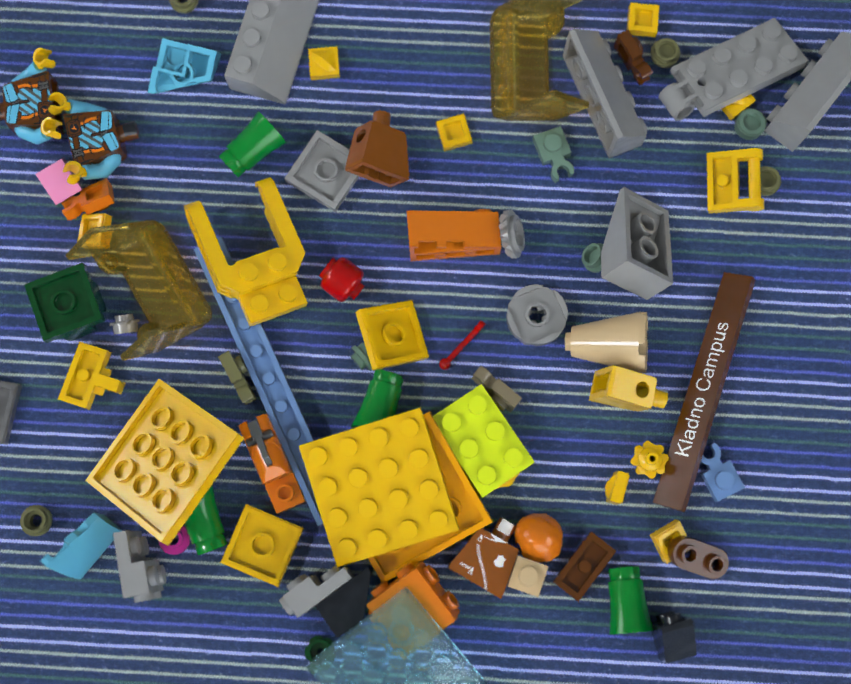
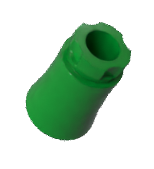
(252, 145)
(380, 399)
(205, 525)
(628, 602)

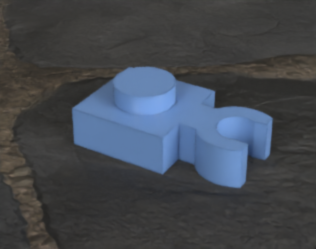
(721, 477)

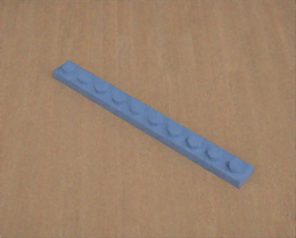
(269, 383)

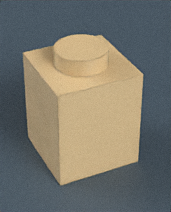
(527, 576)

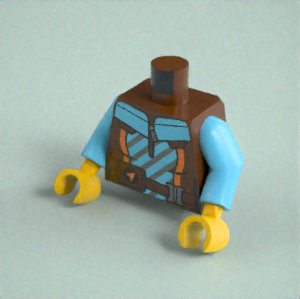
(27, 101)
(93, 137)

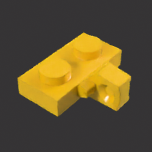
(88, 377)

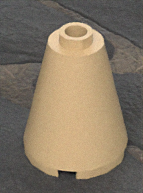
(612, 341)

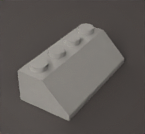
(270, 47)
(602, 87)
(814, 95)

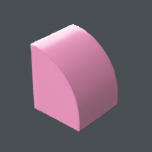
(56, 183)

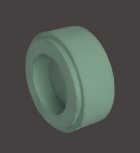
(750, 124)

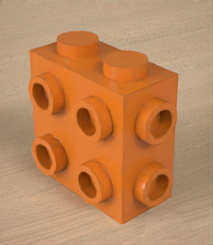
(425, 586)

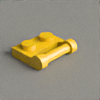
(724, 184)

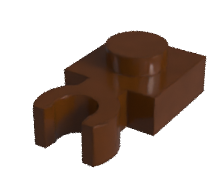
(631, 52)

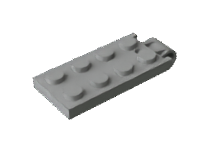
(732, 70)

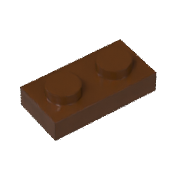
(584, 566)

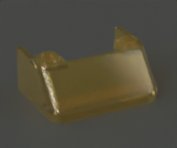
(521, 61)
(156, 277)

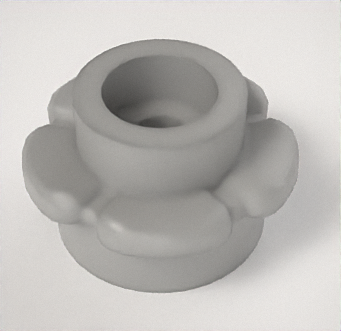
(124, 324)

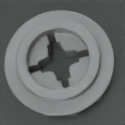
(511, 234)

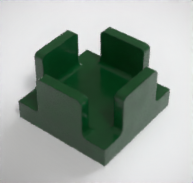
(66, 304)

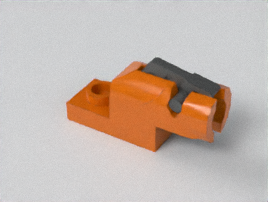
(272, 463)

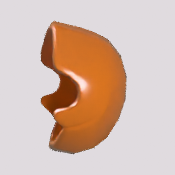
(539, 537)

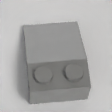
(638, 246)

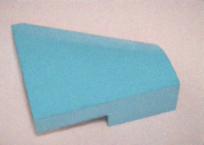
(182, 66)
(83, 546)

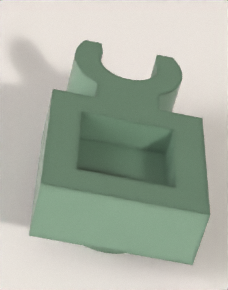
(553, 149)

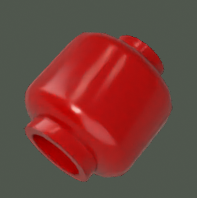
(342, 279)

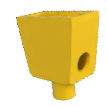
(626, 389)

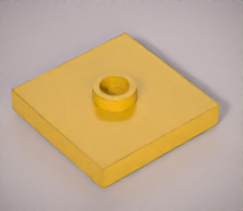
(392, 334)
(262, 545)

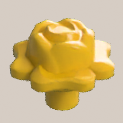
(649, 459)

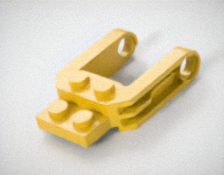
(266, 281)

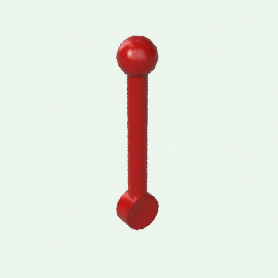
(445, 363)

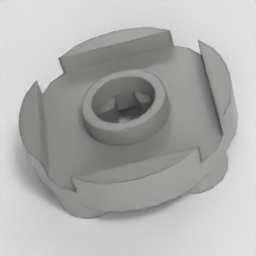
(544, 300)

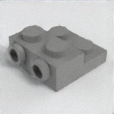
(138, 576)
(309, 591)

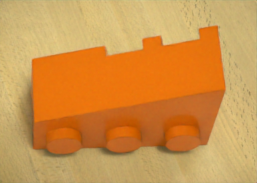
(453, 234)

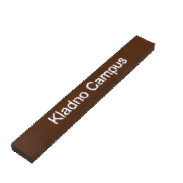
(704, 391)

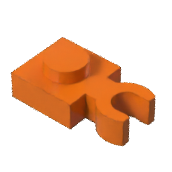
(91, 199)

